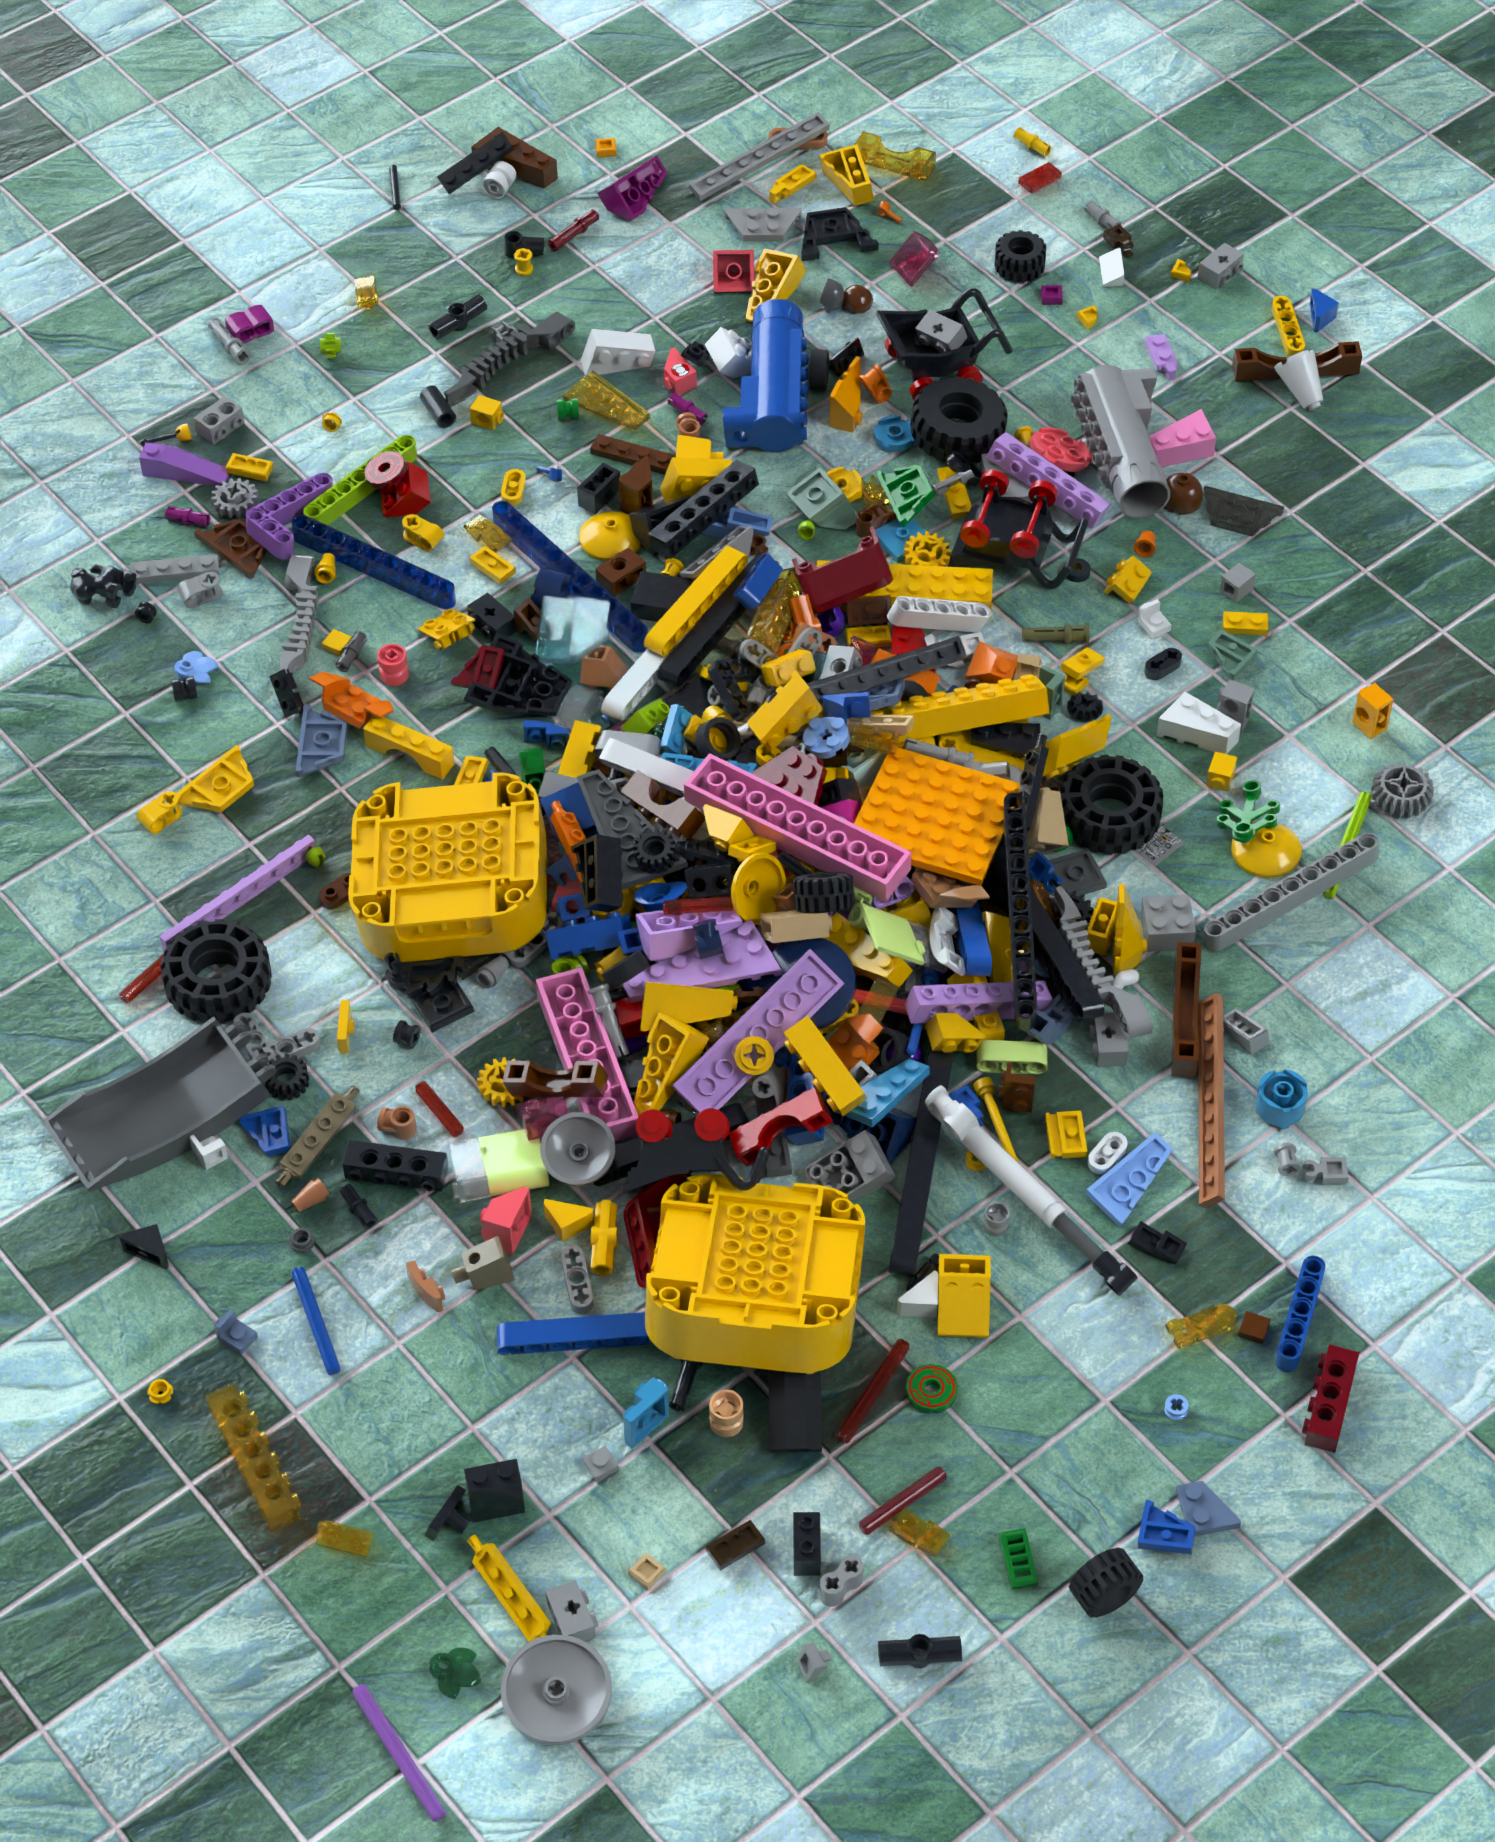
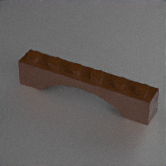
(1339, 359)
(1185, 1010)

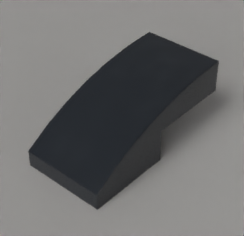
(1158, 1245)

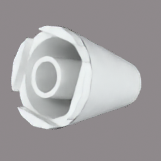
(1302, 378)

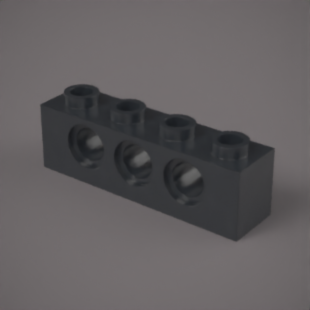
(386, 1157)

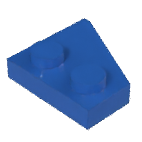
(268, 1130)

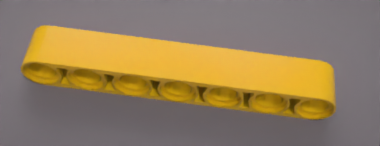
(695, 601)

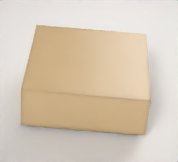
(647, 1571)

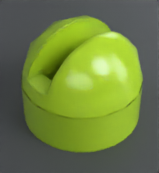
(806, 530)
(316, 856)

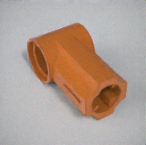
(803, 612)

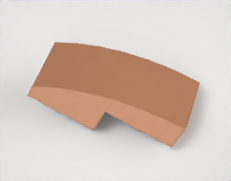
(425, 1288)

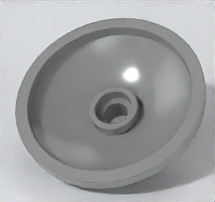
(574, 1133)

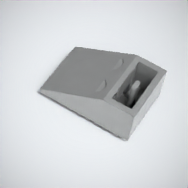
(853, 1167)

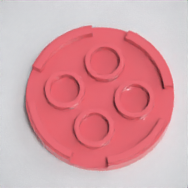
(1061, 449)

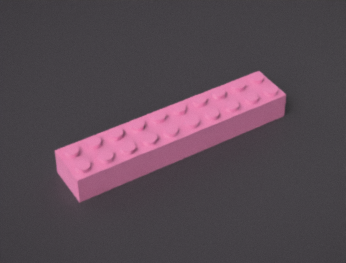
(800, 827)

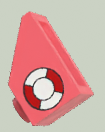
(678, 373)

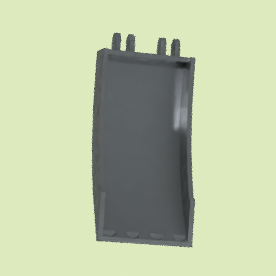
(155, 1108)

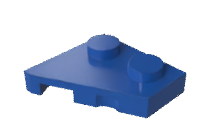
(1165, 1531)

